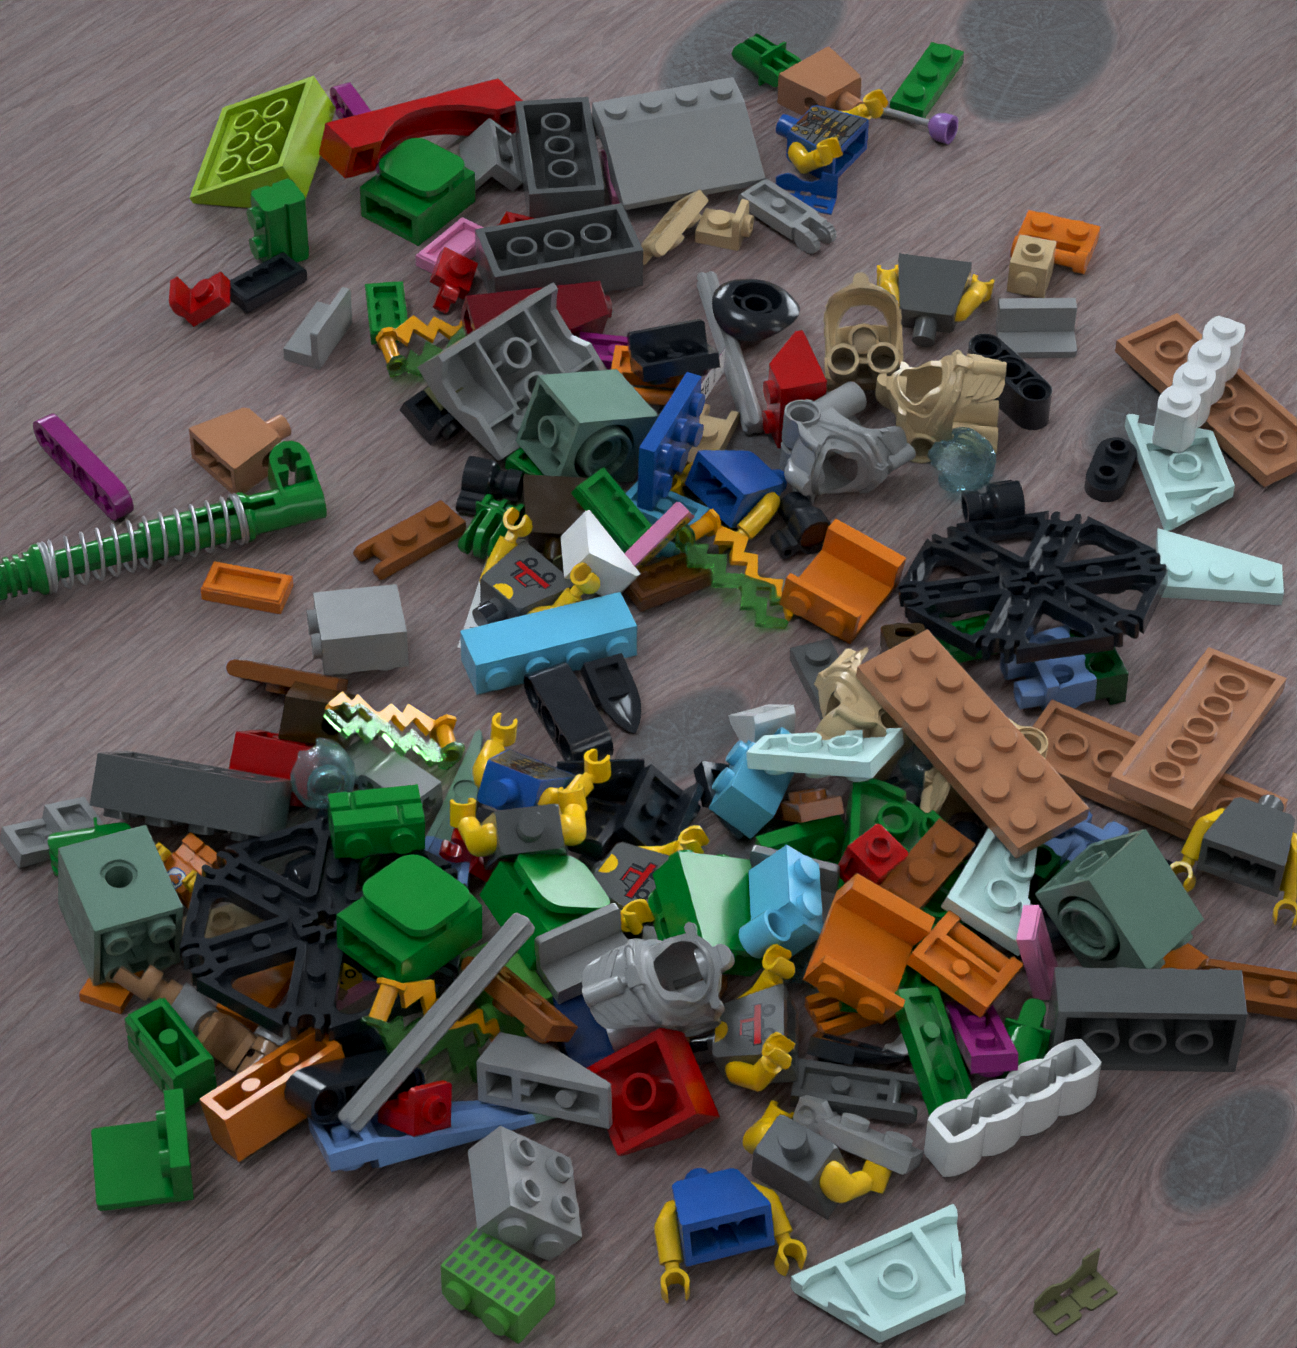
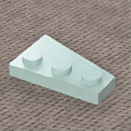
(1217, 573)
(840, 756)
(993, 891)

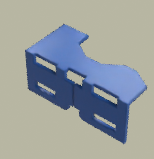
(826, 187)

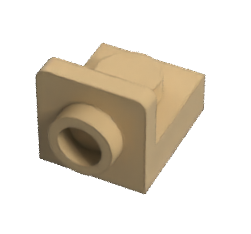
(725, 228)

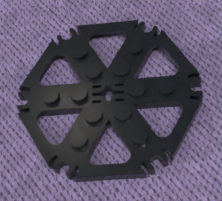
(1033, 585)
(288, 932)

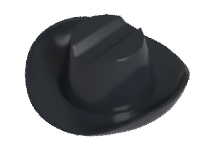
(753, 309)

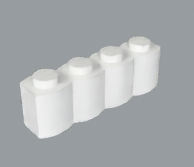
(1198, 384)
(1012, 1107)

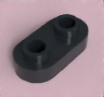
(1110, 469)

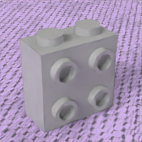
(358, 630)
(524, 1193)

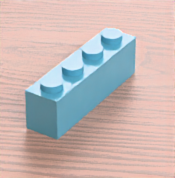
(574, 633)

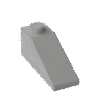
(542, 1081)

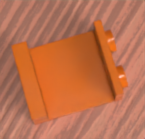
(844, 582)
(866, 948)

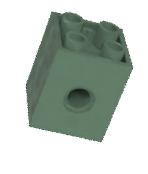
(585, 424)
(119, 904)
(1120, 904)

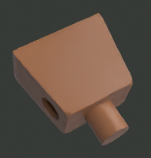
(821, 81)
(237, 447)

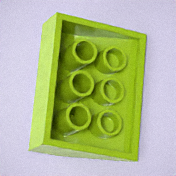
(264, 143)

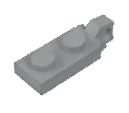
(854, 1135)

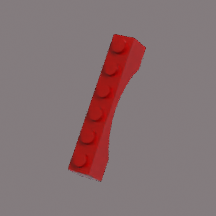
(360, 141)

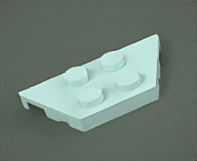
(1181, 482)
(892, 1279)

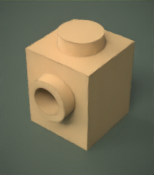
(1031, 266)

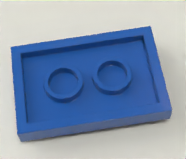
(669, 442)

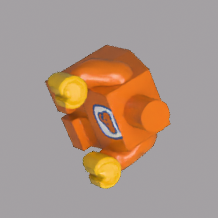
(185, 863)

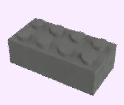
(558, 156)
(561, 250)
(189, 793)
(1151, 1016)

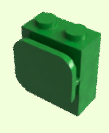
(417, 190)
(545, 890)
(710, 894)
(409, 921)

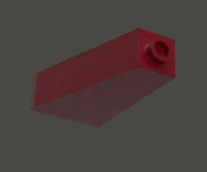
(579, 304)

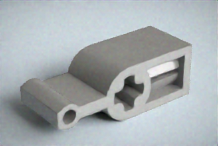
(381, 770)

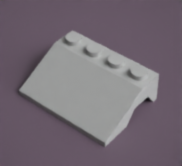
(677, 142)
(501, 367)

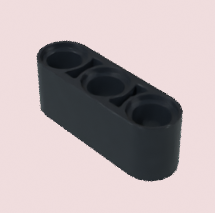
(1025, 392)
(567, 712)
(327, 1087)

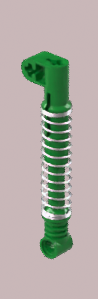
(181, 533)

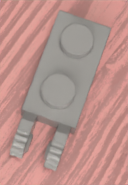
(788, 215)

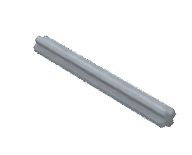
(734, 363)
(436, 1023)

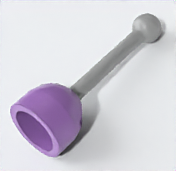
(941, 126)

